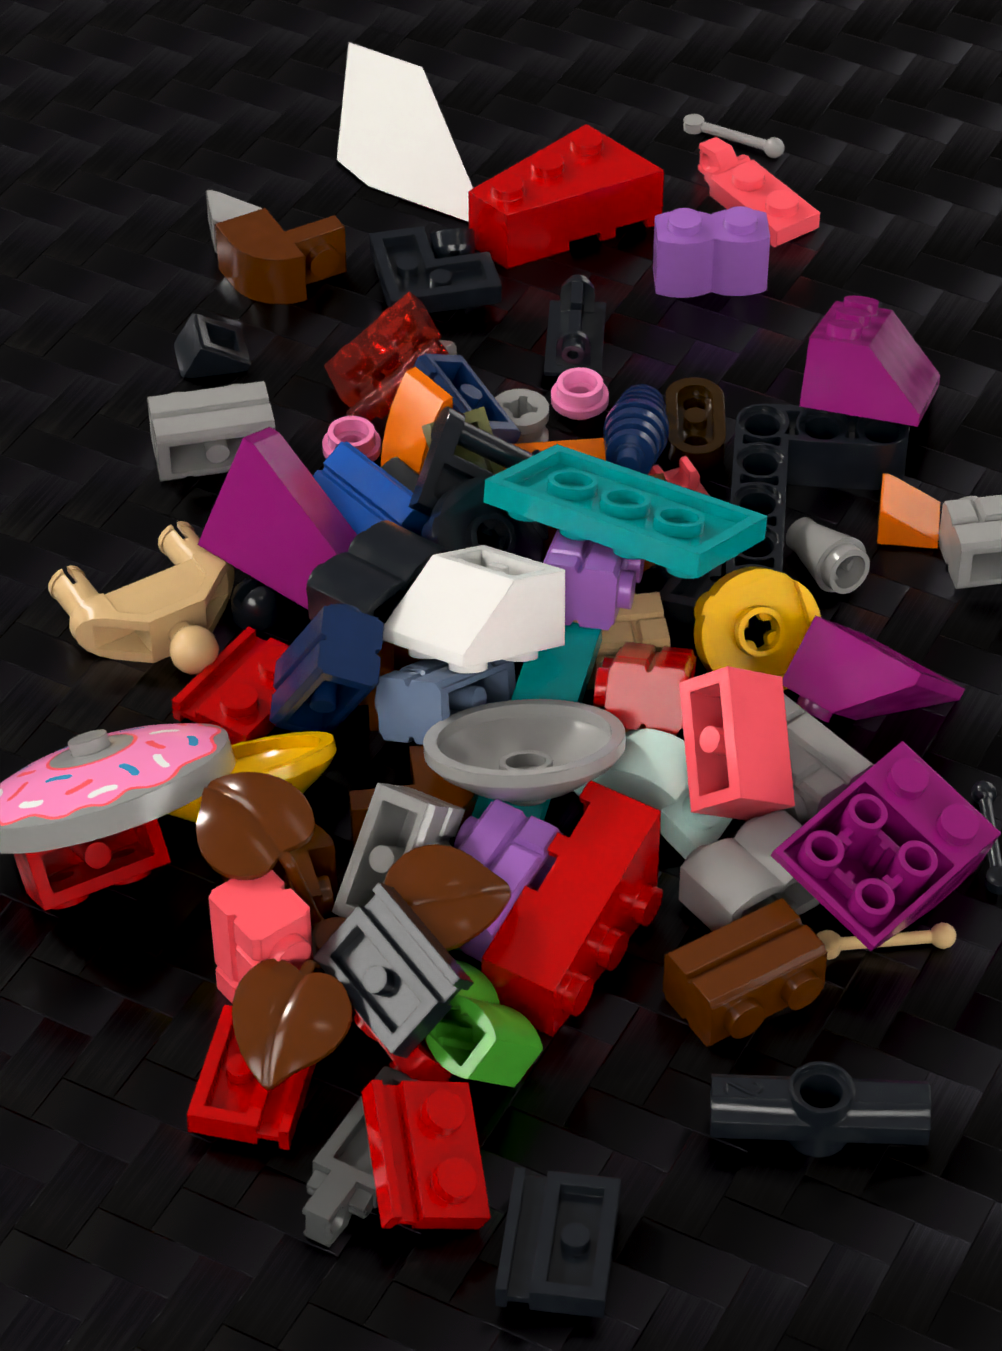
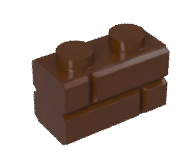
(745, 973)

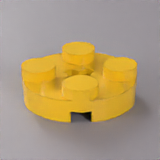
(732, 601)

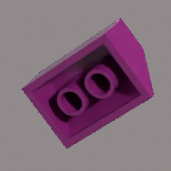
(867, 365)

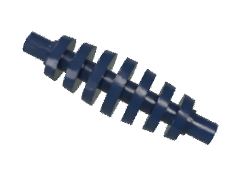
(636, 429)

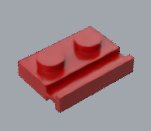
(234, 689)
(232, 1101)
(425, 1155)

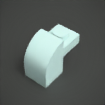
(656, 774)

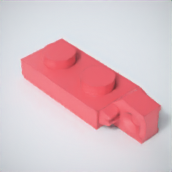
(746, 183)

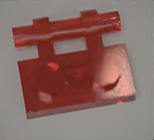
(375, 361)

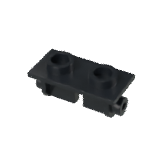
(575, 329)

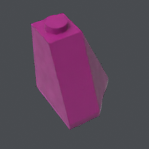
(274, 517)

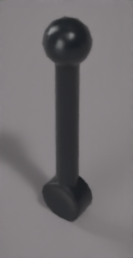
(984, 795)

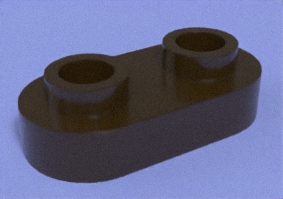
(696, 423)

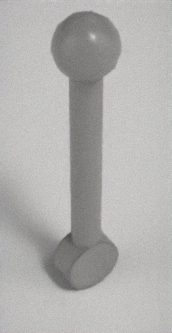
(695, 124)

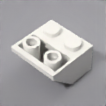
(480, 609)

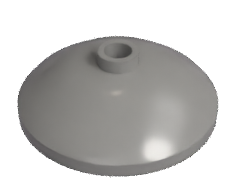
(524, 748)

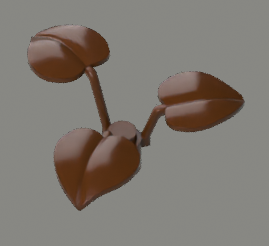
(301, 1016)

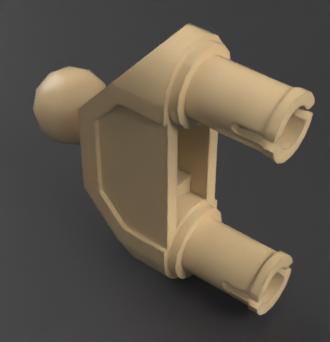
(157, 615)

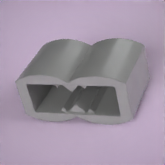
(739, 874)

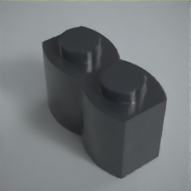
(373, 571)

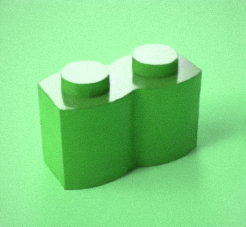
(483, 1037)

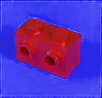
(71, 873)

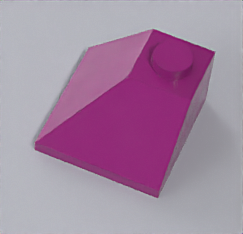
(860, 677)

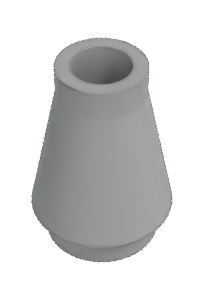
(831, 557)

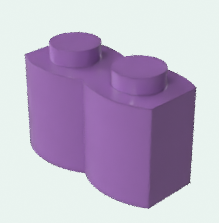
(711, 252)

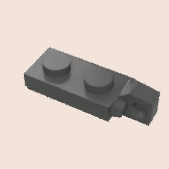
(344, 1174)

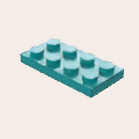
(625, 511)

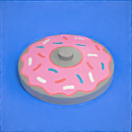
(109, 784)

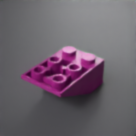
(888, 847)

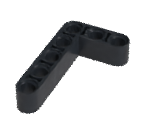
(803, 448)

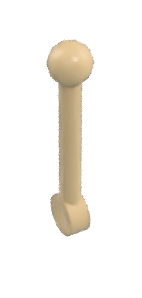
(941, 935)

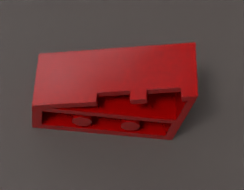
(562, 195)

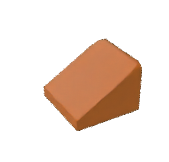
(907, 515)

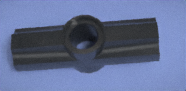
(820, 1109)

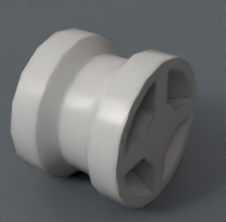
(528, 412)

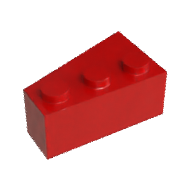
(583, 912)

